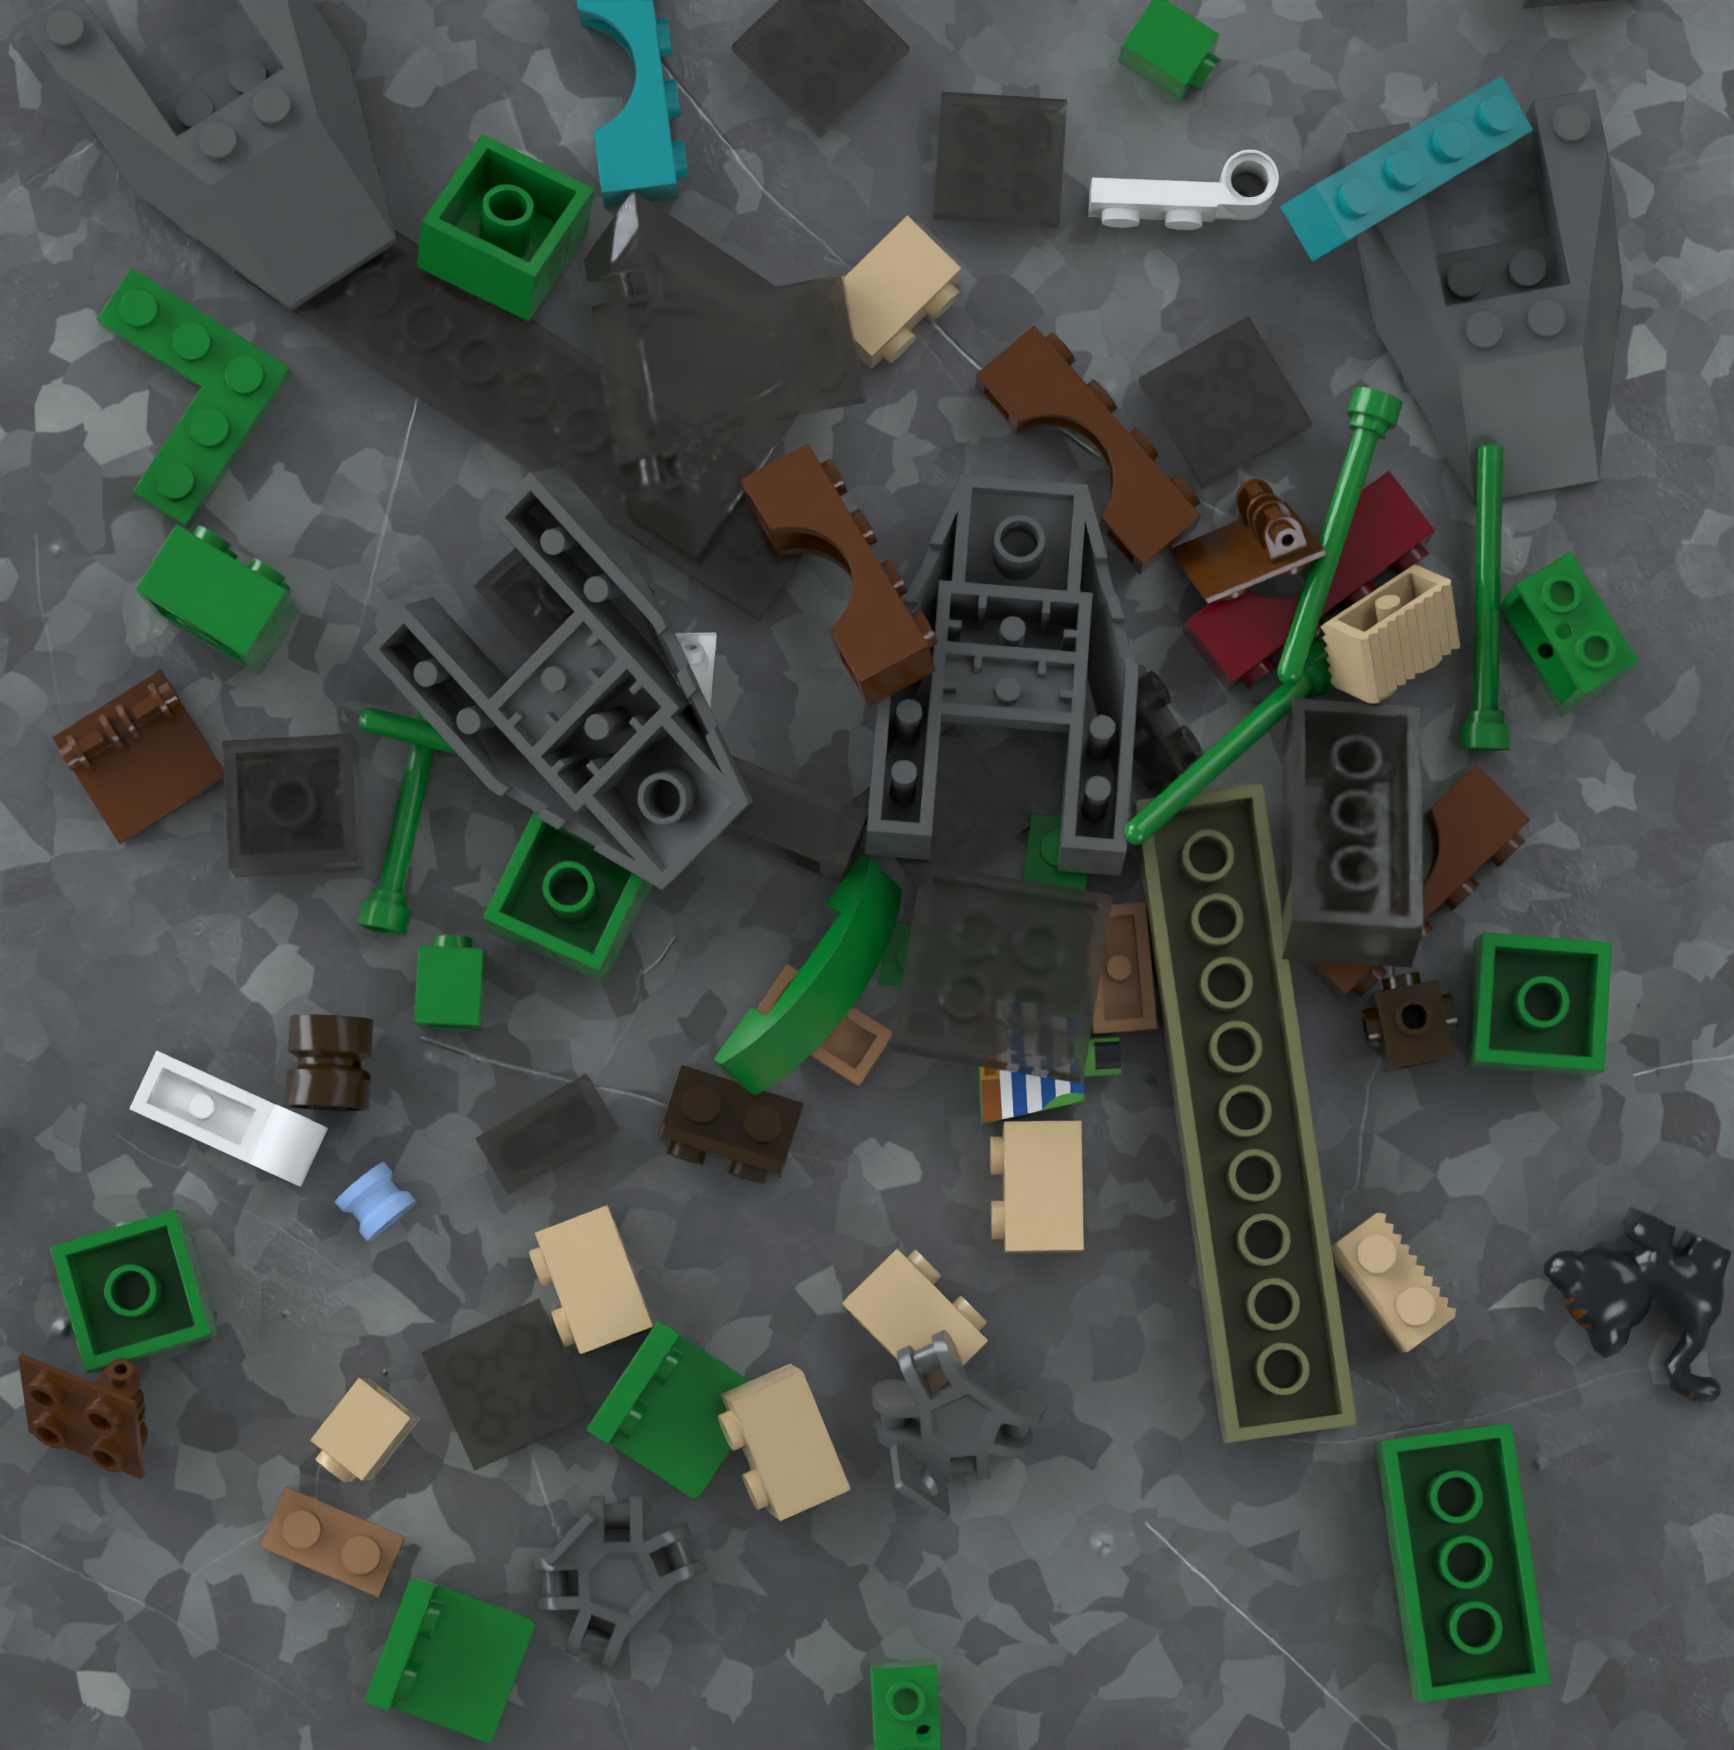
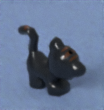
(1613, 1292)

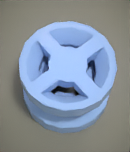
(375, 1201)

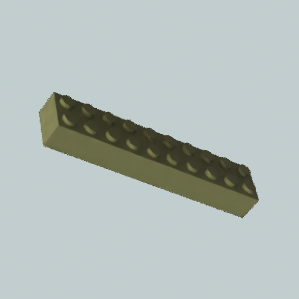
(1244, 1119)

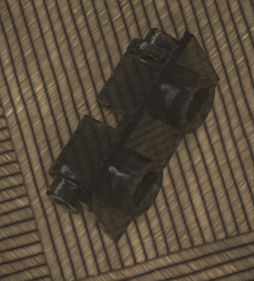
(1168, 746)

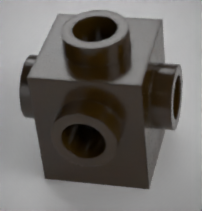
(1404, 1046)

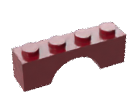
(1246, 632)

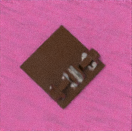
(1259, 546)
(139, 756)
(88, 1417)

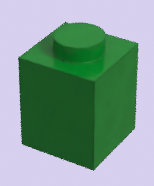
(1171, 49)
(450, 984)

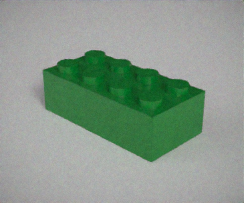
(1462, 1562)

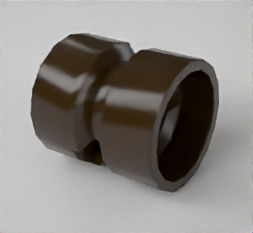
(329, 1062)

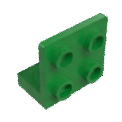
(669, 1410)
(450, 1659)

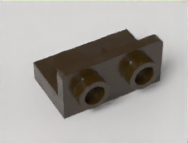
(729, 1123)

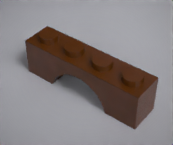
(1037, 388)
(804, 514)
(1466, 829)

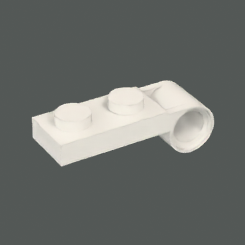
(1184, 203)
(228, 1118)

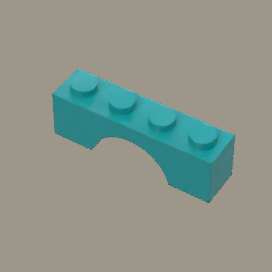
(637, 144)
(1406, 168)

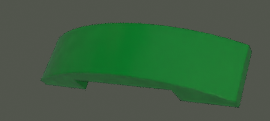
(824, 988)

